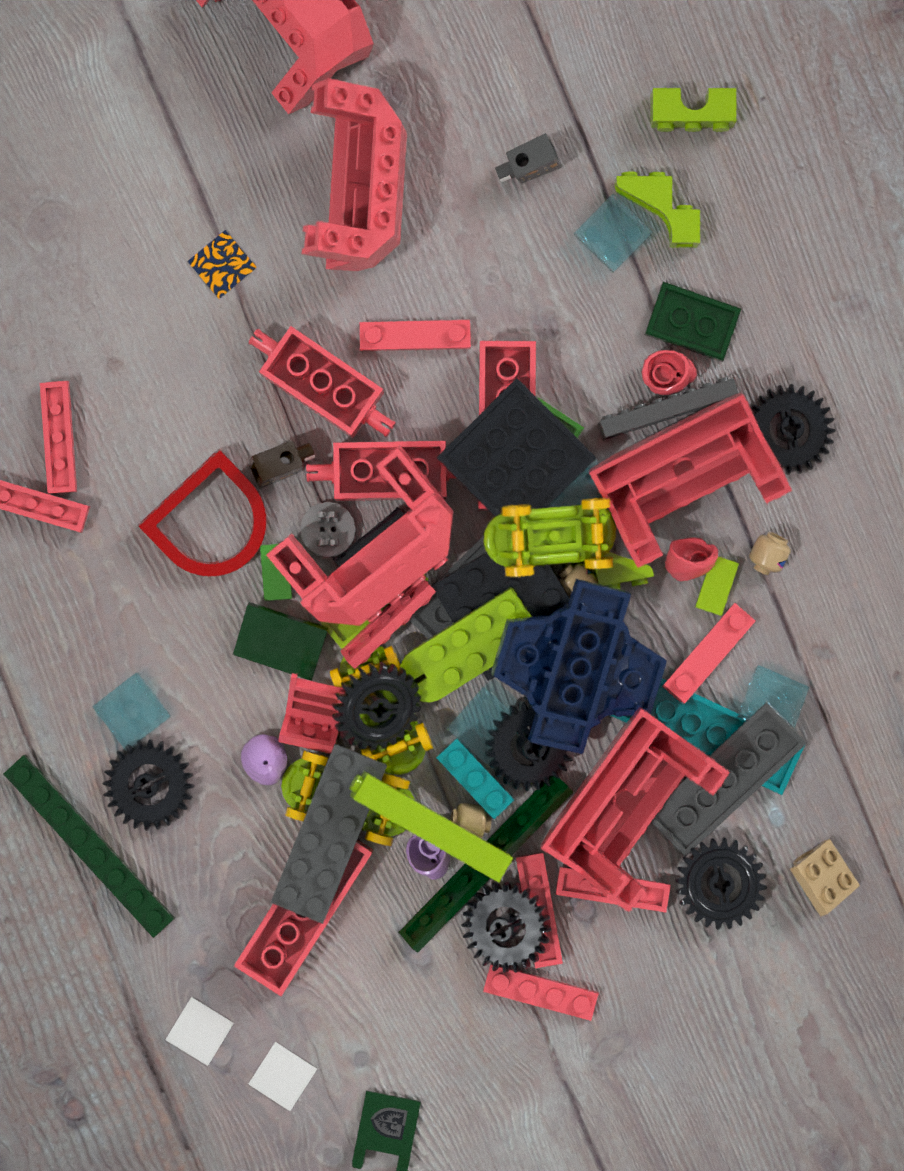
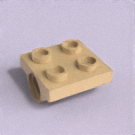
(824, 877)

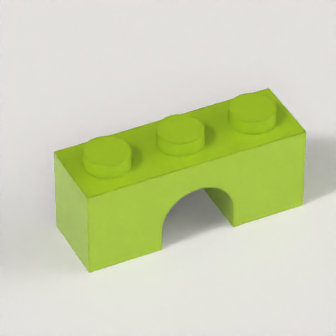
(670, 113)

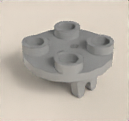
(328, 516)

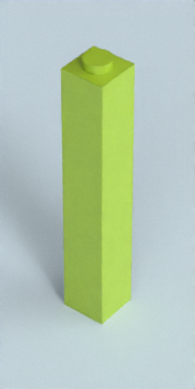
(430, 825)

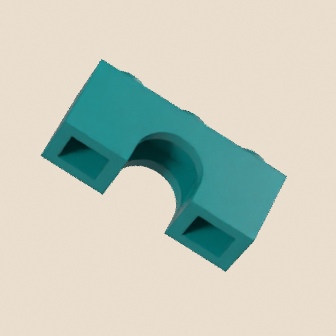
(475, 778)

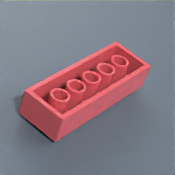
(499, 366)
(288, 937)

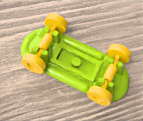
(551, 535)
(407, 752)
(302, 781)

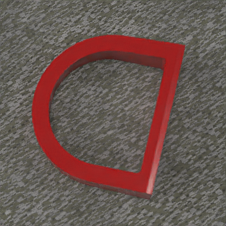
(231, 564)

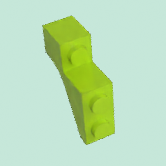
(655, 195)
(622, 571)

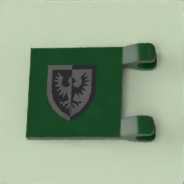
(386, 1127)

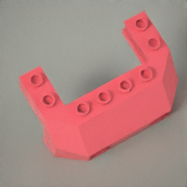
(322, 35)
(364, 179)
(682, 466)
(622, 800)

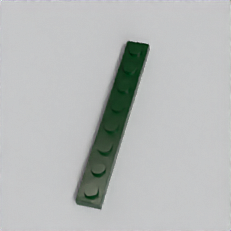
(89, 846)
(467, 880)

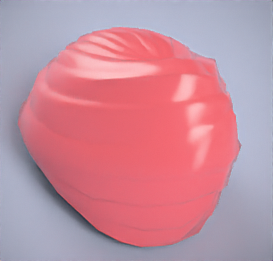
(661, 370)
(690, 558)

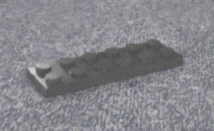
(751, 758)
(326, 837)

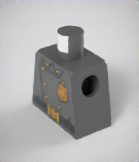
(541, 161)

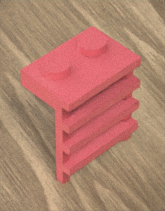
(309, 715)

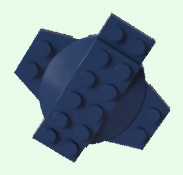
(578, 666)

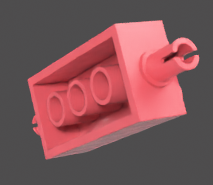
(321, 382)
(359, 479)

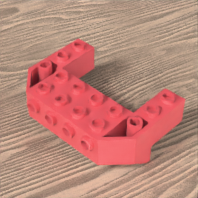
(385, 564)

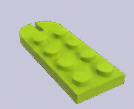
(462, 648)

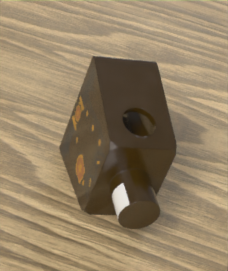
(268, 467)

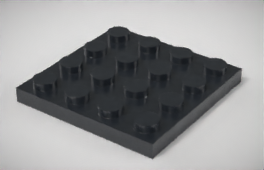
(516, 453)
(485, 579)

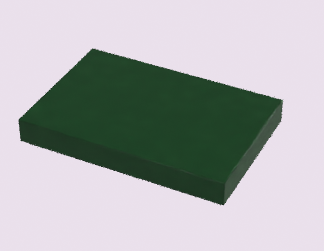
(692, 321)
(280, 641)

